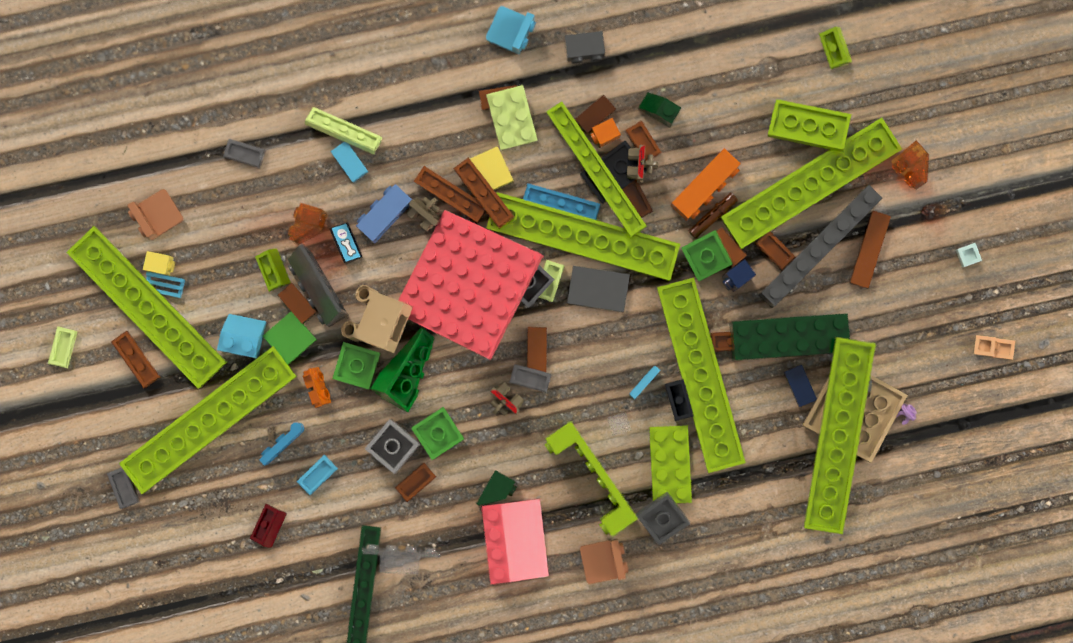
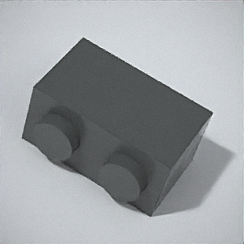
(585, 47)

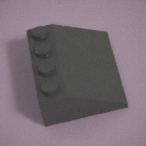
(317, 286)

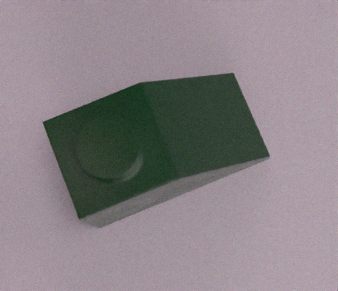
(660, 109)
(497, 489)

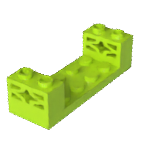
(621, 515)

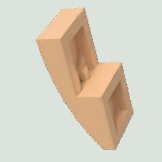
(994, 347)

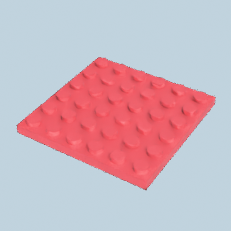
(469, 283)

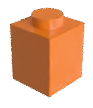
(605, 133)

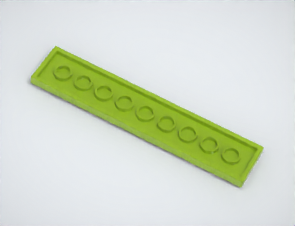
(810, 183)
(588, 238)
(146, 307)
(701, 375)
(207, 420)
(839, 435)

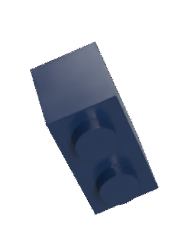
(738, 276)

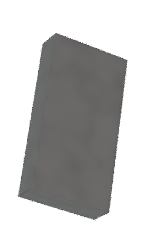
(244, 153)
(530, 378)
(123, 488)

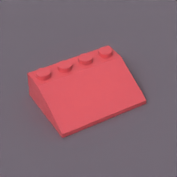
(515, 541)

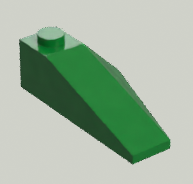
(401, 376)

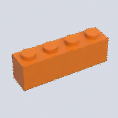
(705, 184)

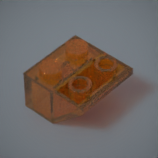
(913, 165)
(308, 223)

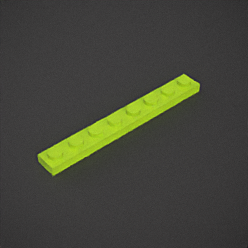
(596, 169)

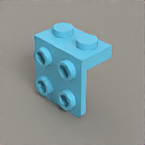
(511, 29)

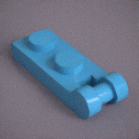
(283, 442)

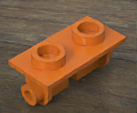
(314, 378)

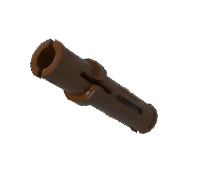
(714, 214)

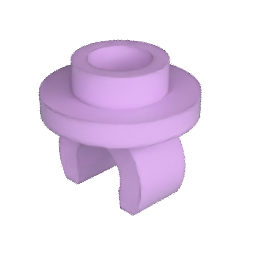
(909, 411)

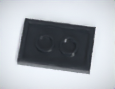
(617, 164)

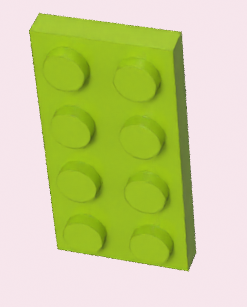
(809, 125)
(670, 462)

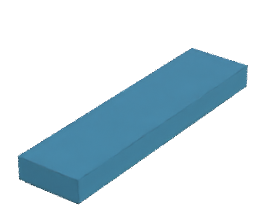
(561, 201)

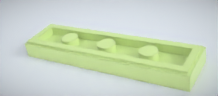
(343, 130)

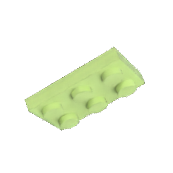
(511, 117)

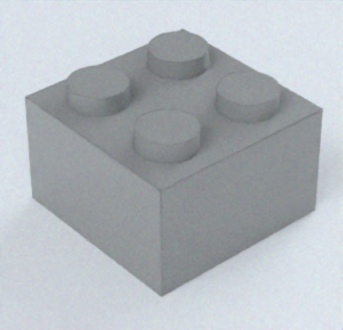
(392, 446)

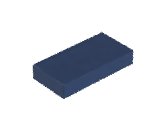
(800, 386)

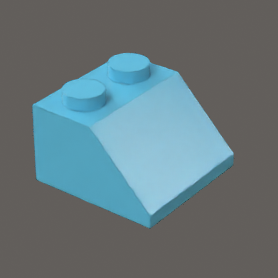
(242, 336)

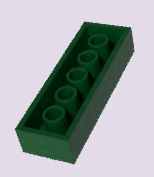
(787, 336)

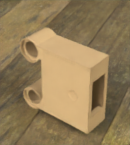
(381, 322)

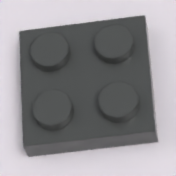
(663, 518)

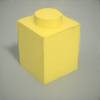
(158, 263)

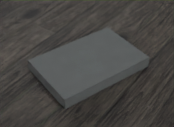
(598, 289)

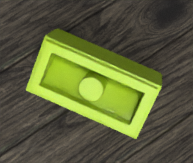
(835, 47)
(272, 269)

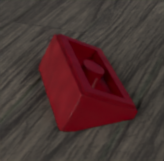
(268, 526)

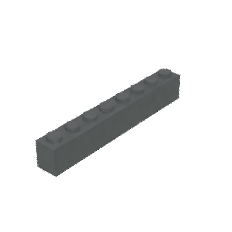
(820, 246)

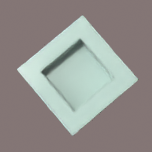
(968, 255)

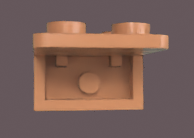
(155, 214)
(603, 561)

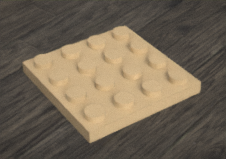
(879, 414)

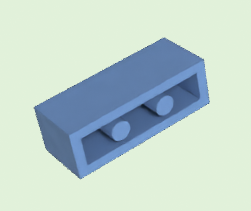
(384, 213)

